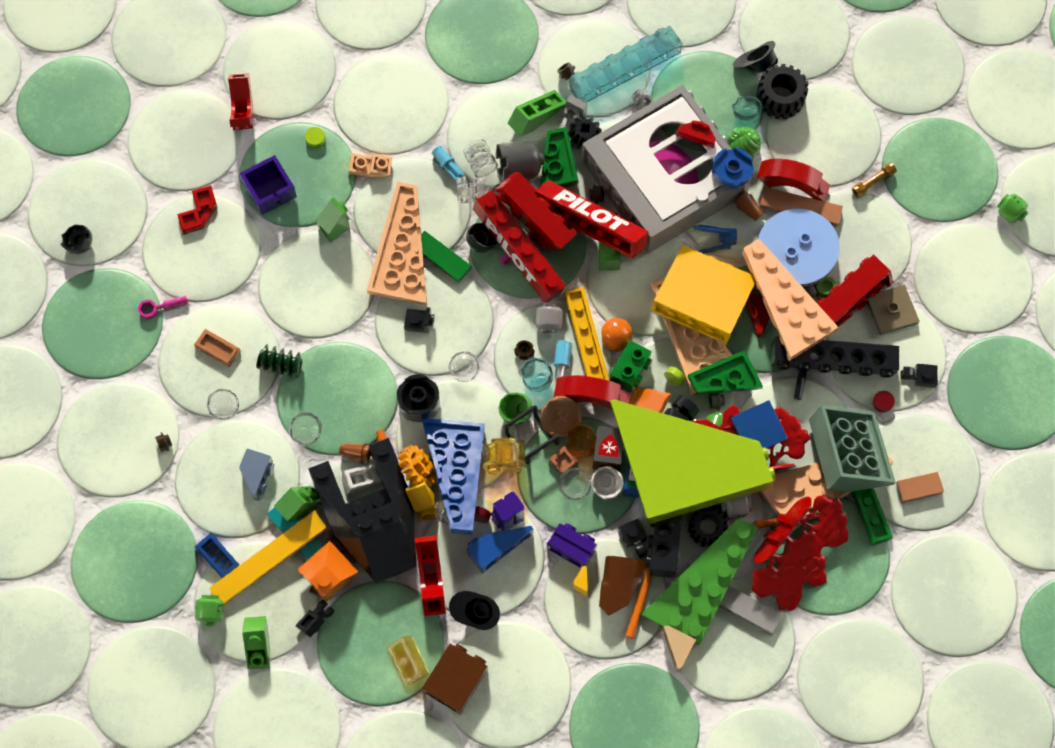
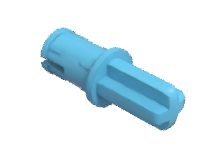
(447, 162)

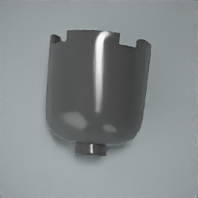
(518, 157)

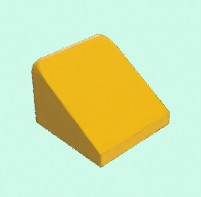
(420, 497)
(580, 583)

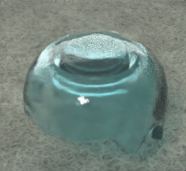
(747, 109)
(537, 374)

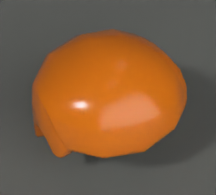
(616, 334)

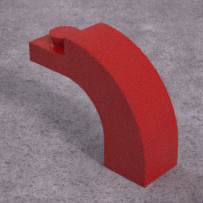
(241, 101)
(793, 174)
(590, 390)
(430, 575)

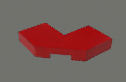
(197, 218)

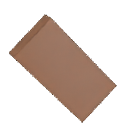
(217, 348)
(920, 487)

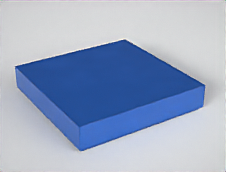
(760, 425)

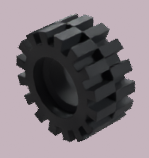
(707, 513)

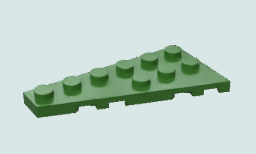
(698, 591)

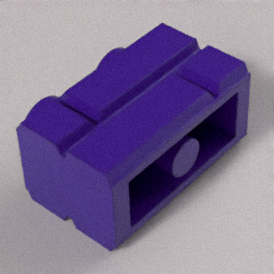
(507, 512)
(572, 545)

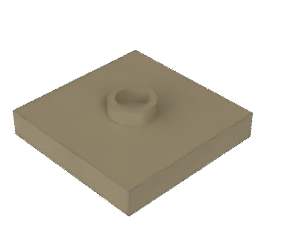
(892, 310)

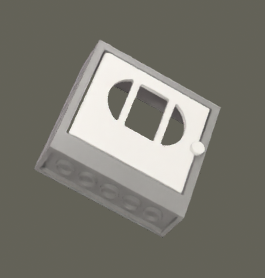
(640, 185)

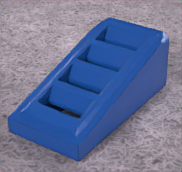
(211, 538)

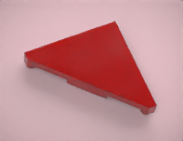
(757, 313)

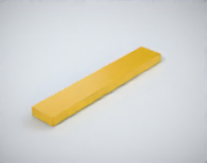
(585, 334)
(269, 557)

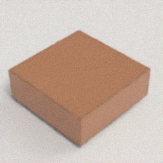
(563, 460)

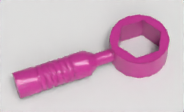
(166, 305)

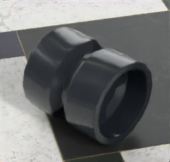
(682, 408)

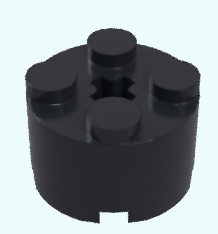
(407, 395)

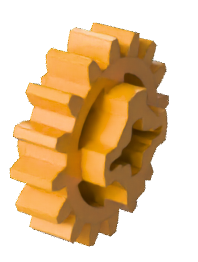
(416, 466)

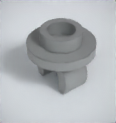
(639, 96)

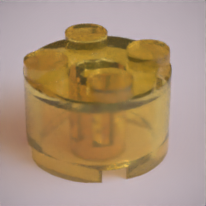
(503, 455)

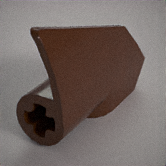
(619, 582)

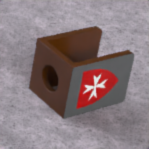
(608, 448)

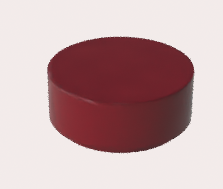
(883, 401)
(482, 515)

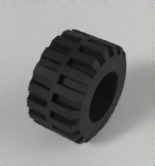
(789, 79)

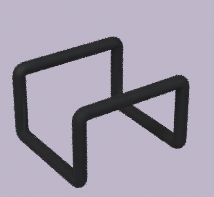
(555, 439)

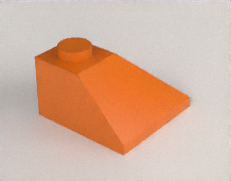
(328, 571)

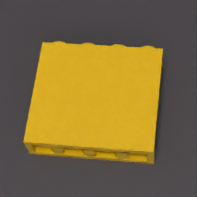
(703, 294)

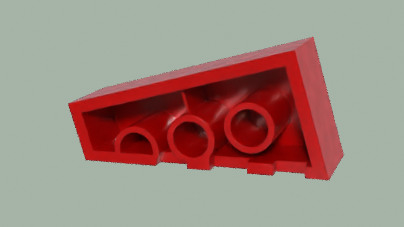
(534, 213)
(852, 293)

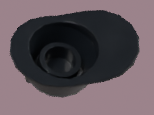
(758, 58)
(474, 610)

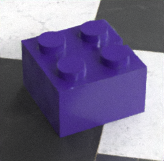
(268, 184)

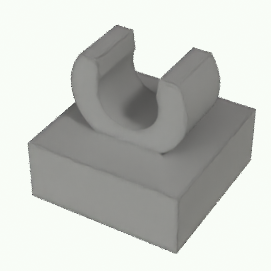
(576, 107)

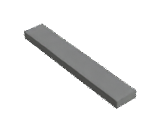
(742, 605)

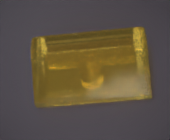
(408, 660)

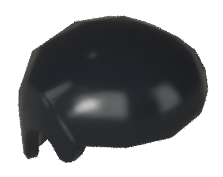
(480, 238)
(77, 239)

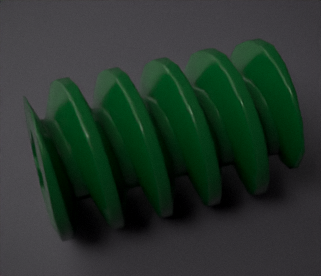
(279, 361)

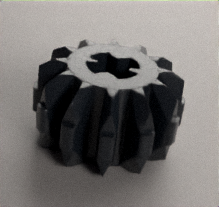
(580, 126)

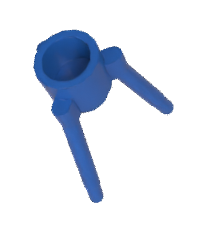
(726, 235)

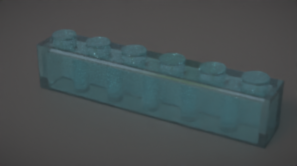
(625, 64)

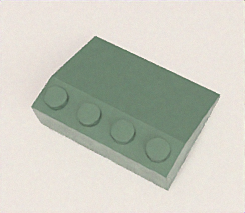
(850, 449)

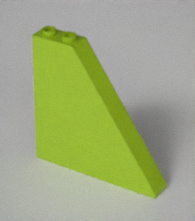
(687, 464)

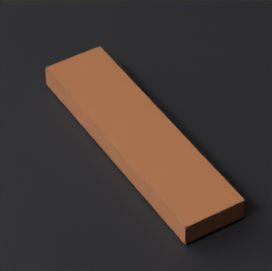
(781, 201)

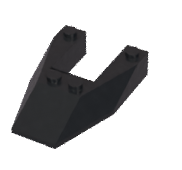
(378, 526)

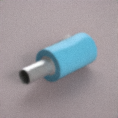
(562, 357)

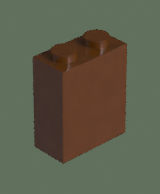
(455, 678)

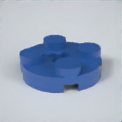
(730, 157)

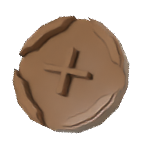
(560, 415)

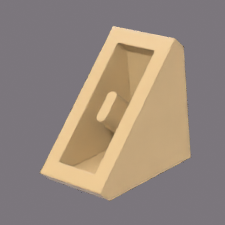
(678, 646)

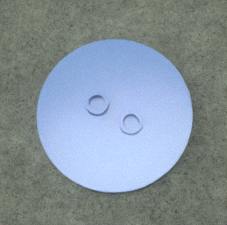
(802, 244)

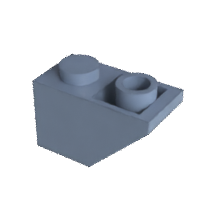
(255, 470)

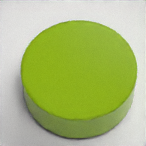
(315, 137)
(675, 376)

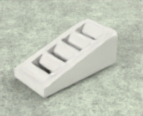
(358, 486)

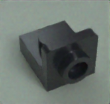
(419, 320)

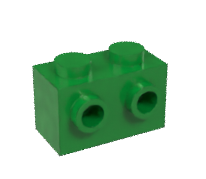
(630, 366)

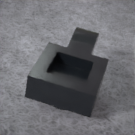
(923, 374)
(633, 536)
(313, 619)

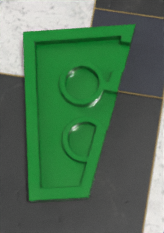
(559, 159)
(726, 375)

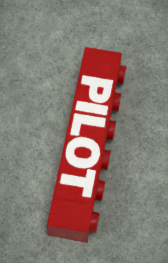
(594, 220)
(518, 246)

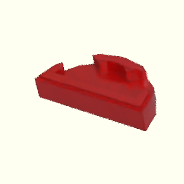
(697, 132)

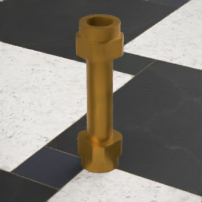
(886, 171)

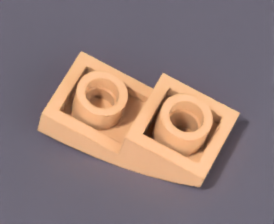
(370, 166)

